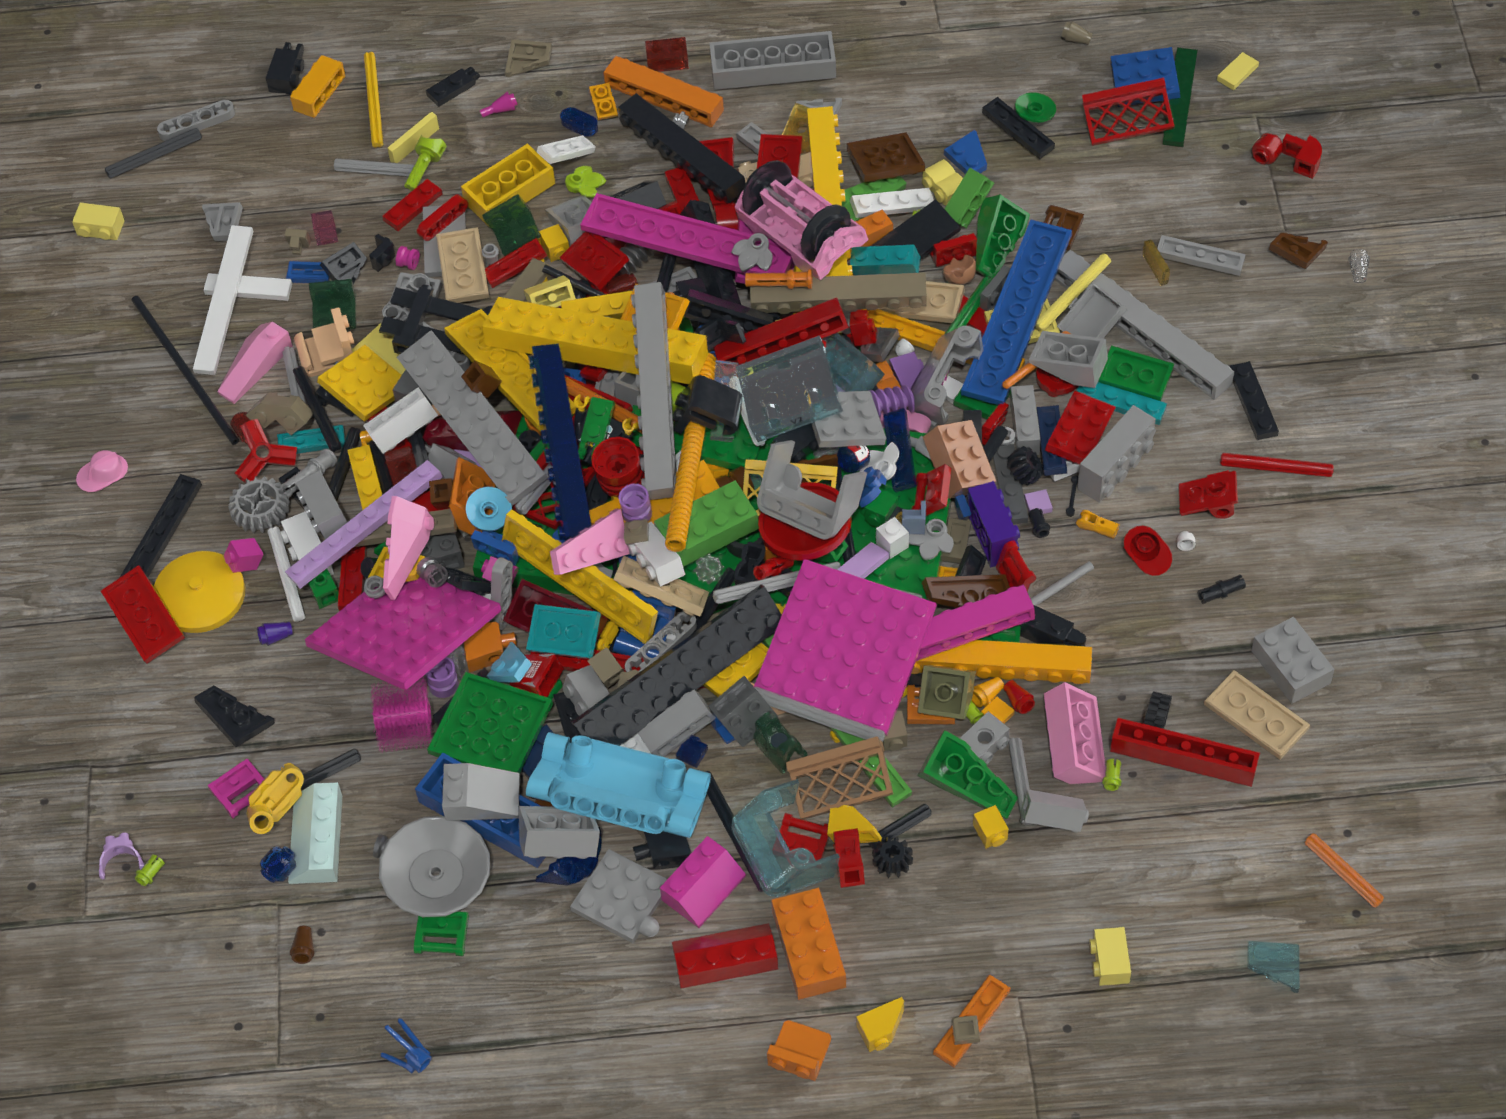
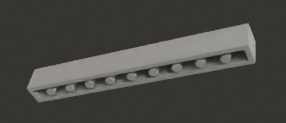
(1155, 332)
(655, 390)

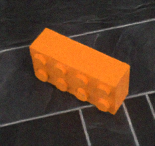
(808, 943)

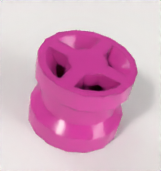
(407, 257)

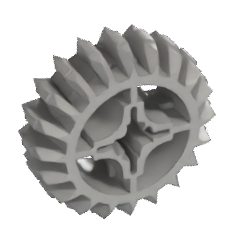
(254, 499)

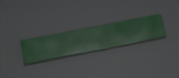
(1185, 69)

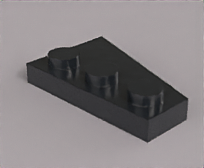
(231, 717)

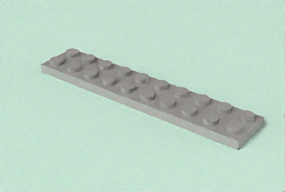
(472, 418)

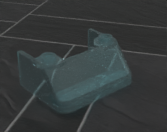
(766, 851)

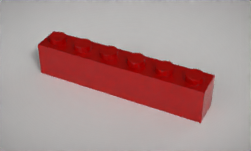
(815, 321)
(1184, 752)

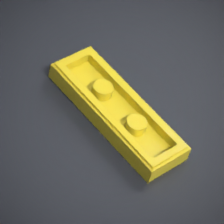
(408, 141)

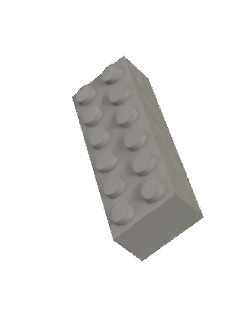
(773, 60)

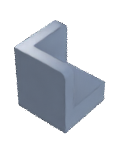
(915, 519)

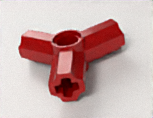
(257, 440)

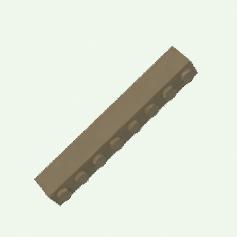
(852, 292)

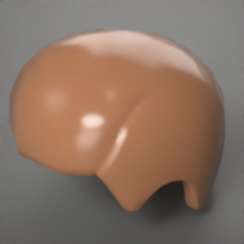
(960, 271)

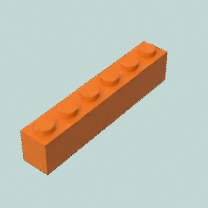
(664, 91)

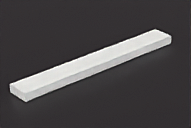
(223, 300)

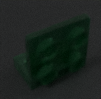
(512, 224)
(331, 295)

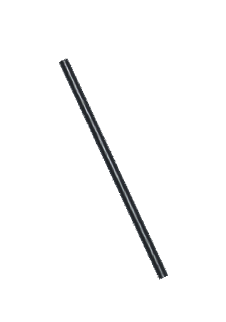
(185, 370)

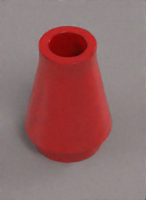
(1020, 698)

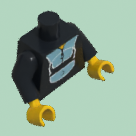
(616, 428)

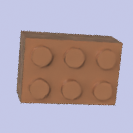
(962, 451)

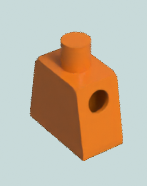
(486, 646)

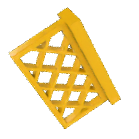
(808, 471)

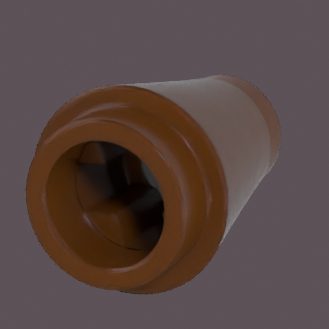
(302, 946)

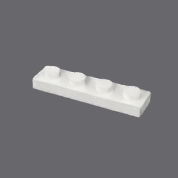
(891, 202)

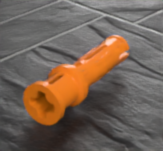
(790, 279)

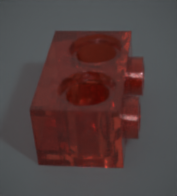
(667, 54)

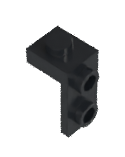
(720, 330)

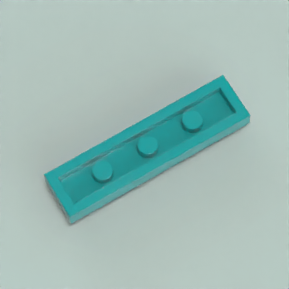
(1124, 400)

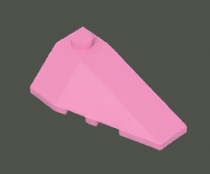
(255, 358)
(408, 538)

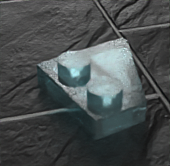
(1276, 962)

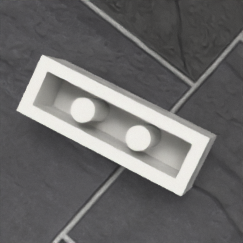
(400, 420)
(301, 536)
(658, 561)

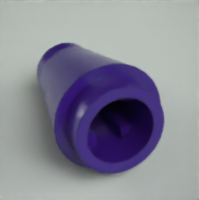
(273, 632)

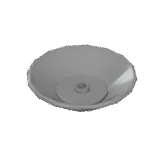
(429, 847)

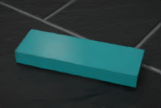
(309, 440)

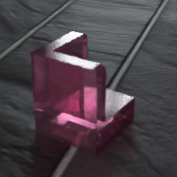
(324, 227)

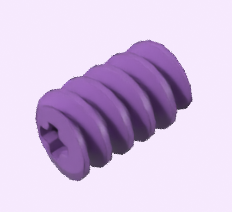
(893, 399)

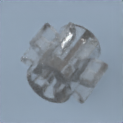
(708, 568)

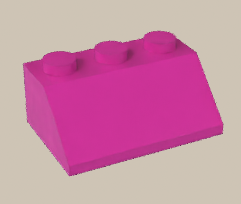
(702, 882)

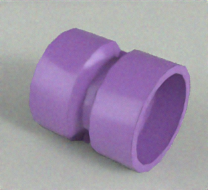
(635, 503)
(443, 679)

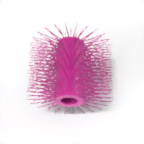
(402, 715)

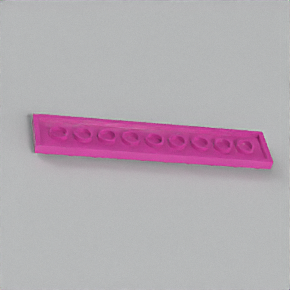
(674, 234)

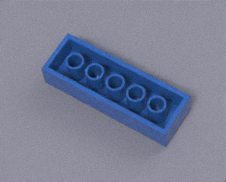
(500, 832)

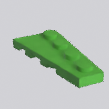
(878, 186)

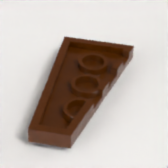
(959, 590)

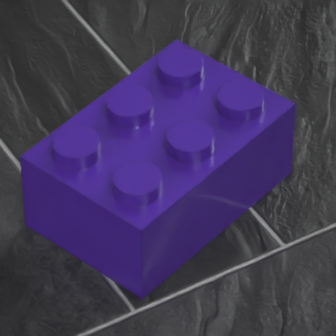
(991, 520)

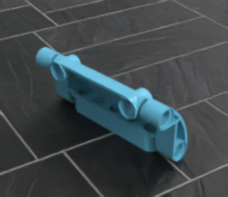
(619, 785)

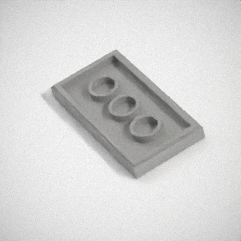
(431, 253)

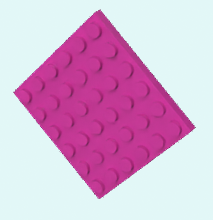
(404, 635)
(846, 645)

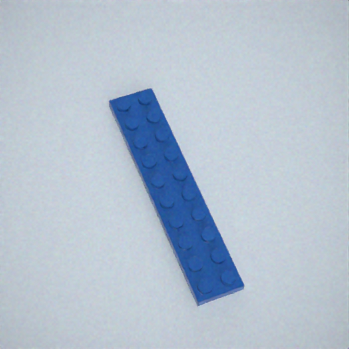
(1017, 311)

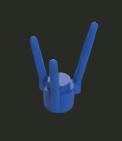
(417, 1058)

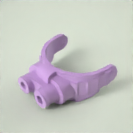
(114, 847)

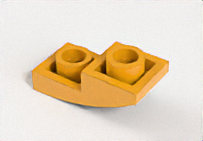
(603, 101)

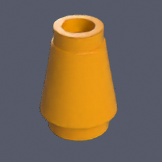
(987, 691)

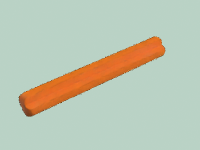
(1344, 870)

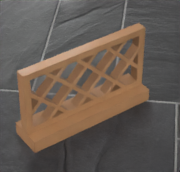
(840, 757)

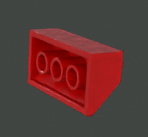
(725, 955)

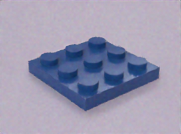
(1146, 66)

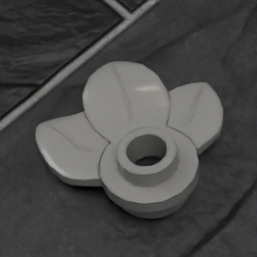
(751, 254)
(933, 542)

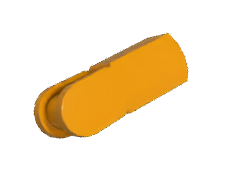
(1099, 525)

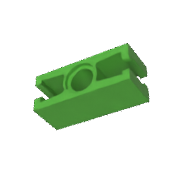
(968, 197)

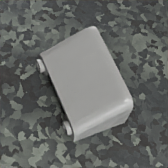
(953, 346)

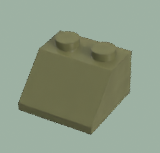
(946, 691)

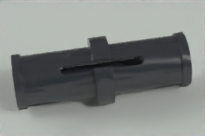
(1221, 589)

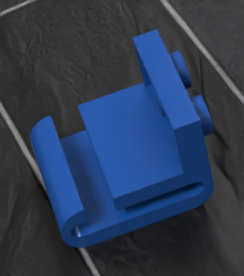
(628, 644)

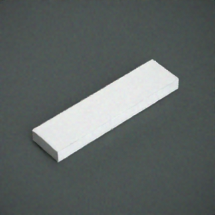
(256, 287)

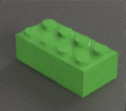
(715, 522)

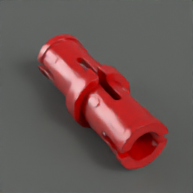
(772, 567)

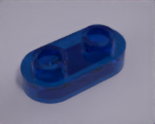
(581, 122)

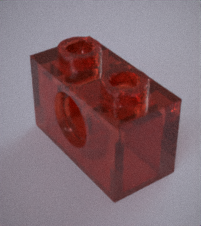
(398, 462)

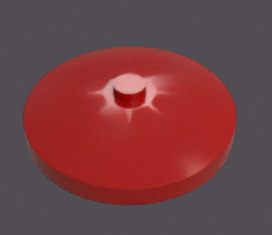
(795, 543)

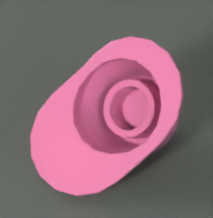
(101, 471)

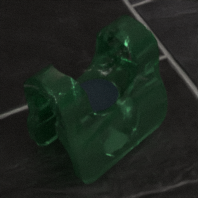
(776, 741)

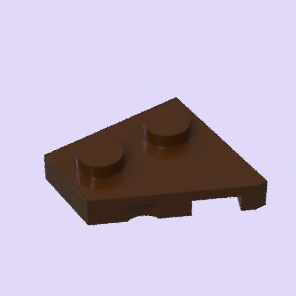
(1297, 249)

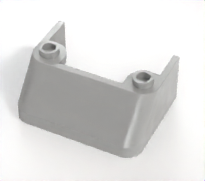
(788, 502)

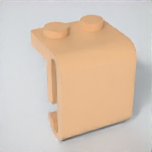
(327, 345)

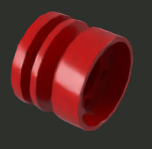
(617, 465)

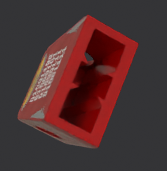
(541, 674)

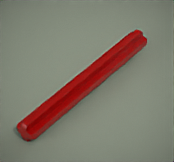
(1277, 464)

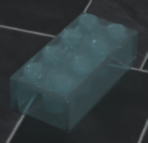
(849, 366)

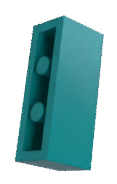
(885, 260)

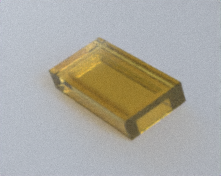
(1156, 262)

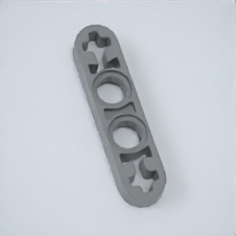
(195, 118)
(501, 588)
(659, 644)

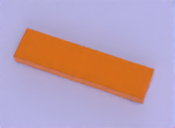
(983, 1005)

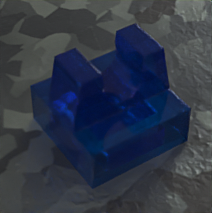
(692, 751)

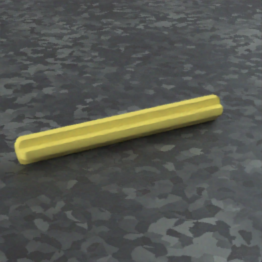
(1073, 292)

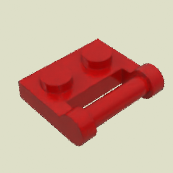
(937, 489)
(1014, 567)
(794, 840)

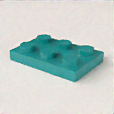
(563, 631)

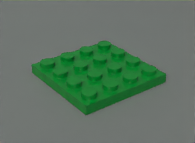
(490, 724)

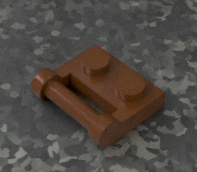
(1067, 219)

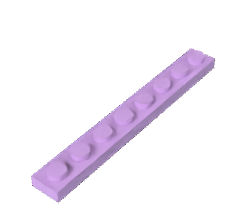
(361, 525)

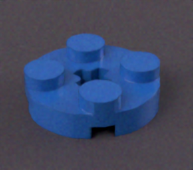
(871, 486)

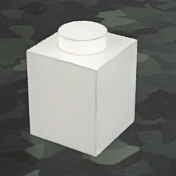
(892, 537)

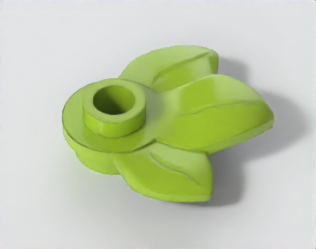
(584, 181)

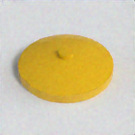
(200, 591)

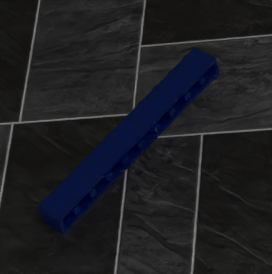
(561, 441)

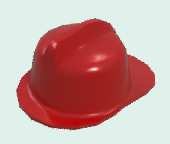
(1148, 550)

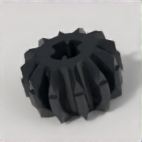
(1025, 465)
(902, 857)

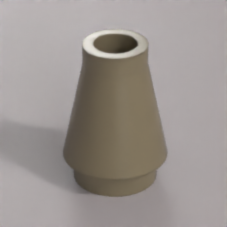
(1076, 33)

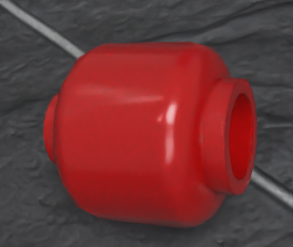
(1267, 148)

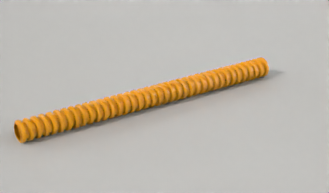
(687, 476)

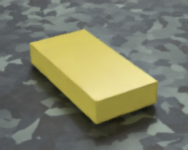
(1237, 71)

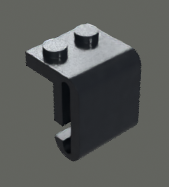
(706, 403)

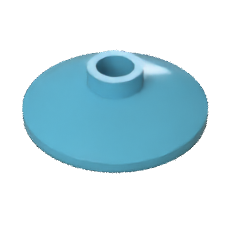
(484, 499)

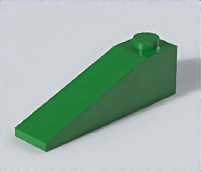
(997, 232)
(962, 773)

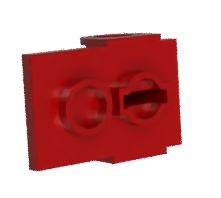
(1203, 495)

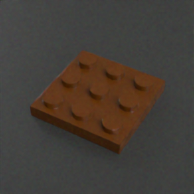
(885, 157)

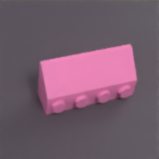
(1074, 735)

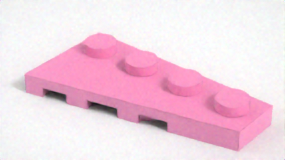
(592, 546)

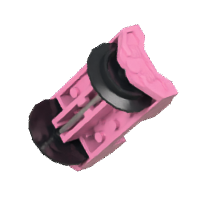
(773, 206)

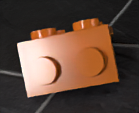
(799, 1050)

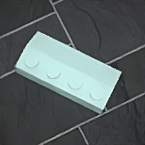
(316, 834)

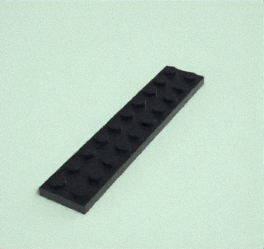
(681, 669)

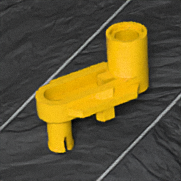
(274, 797)

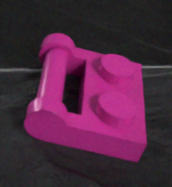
(233, 784)

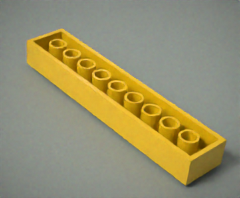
(586, 338)

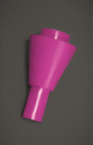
(502, 104)

